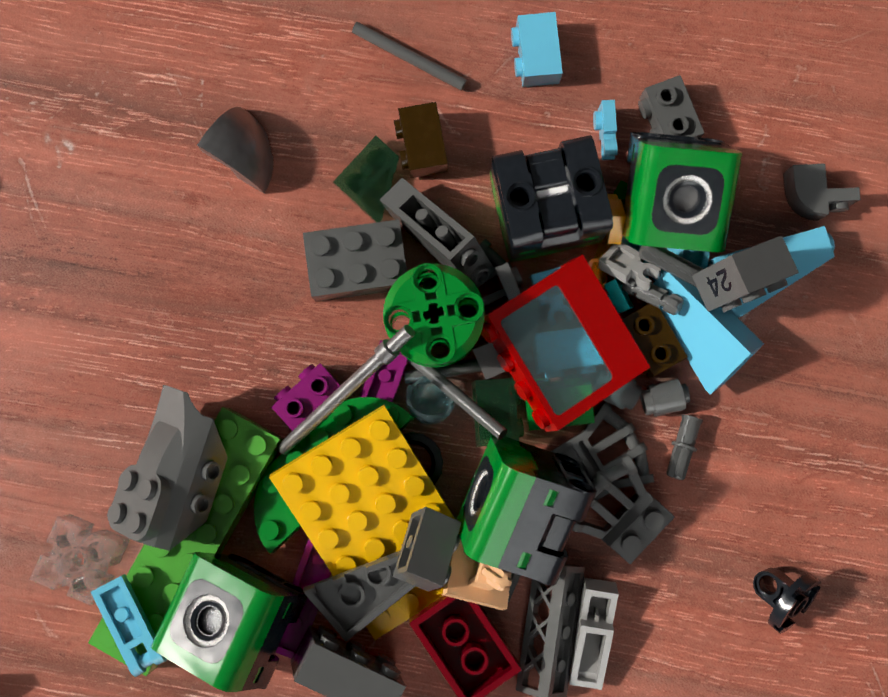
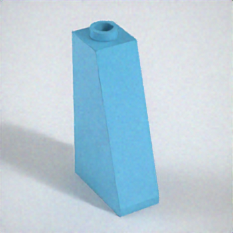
(808, 252)
(712, 340)

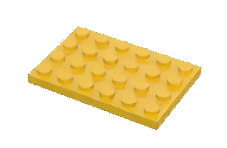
(358, 501)

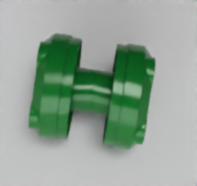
(446, 298)

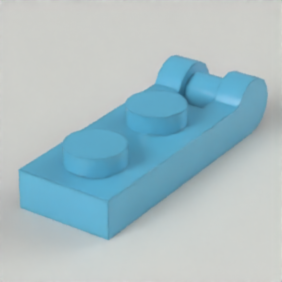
(127, 624)

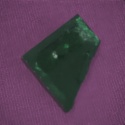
(369, 178)

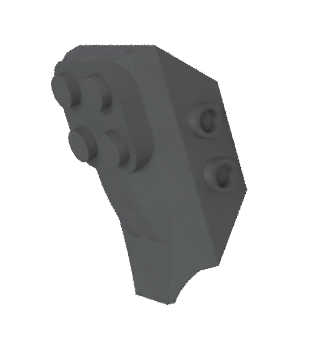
(174, 477)

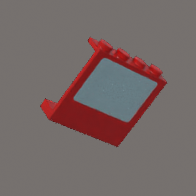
(564, 345)

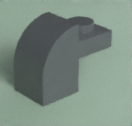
(808, 192)

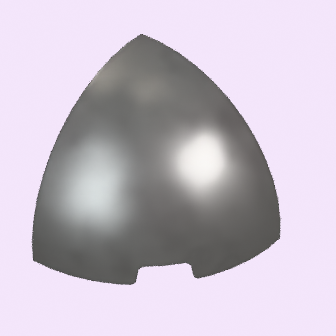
(241, 145)

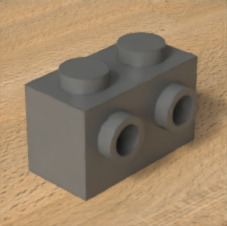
(670, 109)
(428, 549)

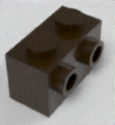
(422, 140)
(654, 339)

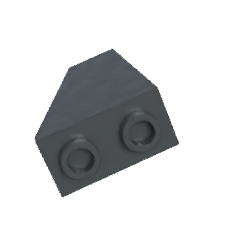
(437, 232)

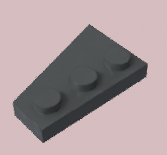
(358, 595)

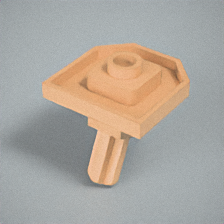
(477, 582)

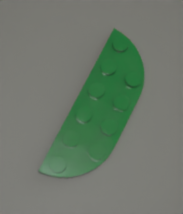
(271, 514)

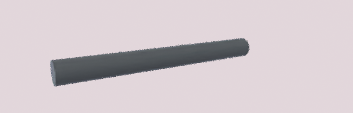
(409, 56)
(462, 400)

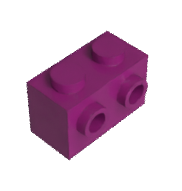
(299, 402)

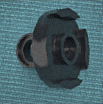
(789, 597)

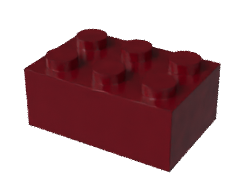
(465, 646)

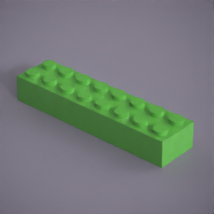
(159, 571)

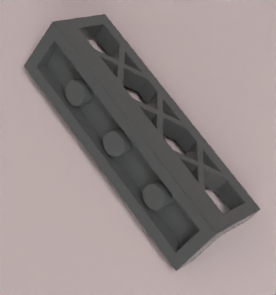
(558, 636)

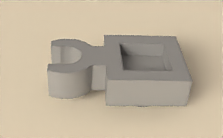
(624, 263)

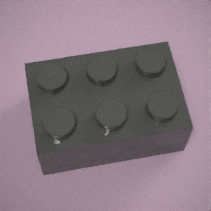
(354, 260)
(343, 668)

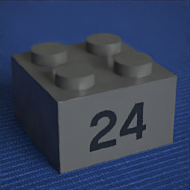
(745, 275)

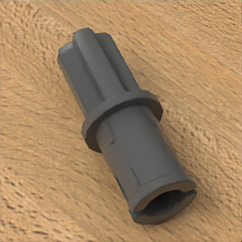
(683, 447)

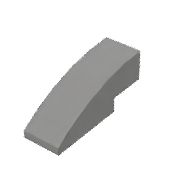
(593, 633)

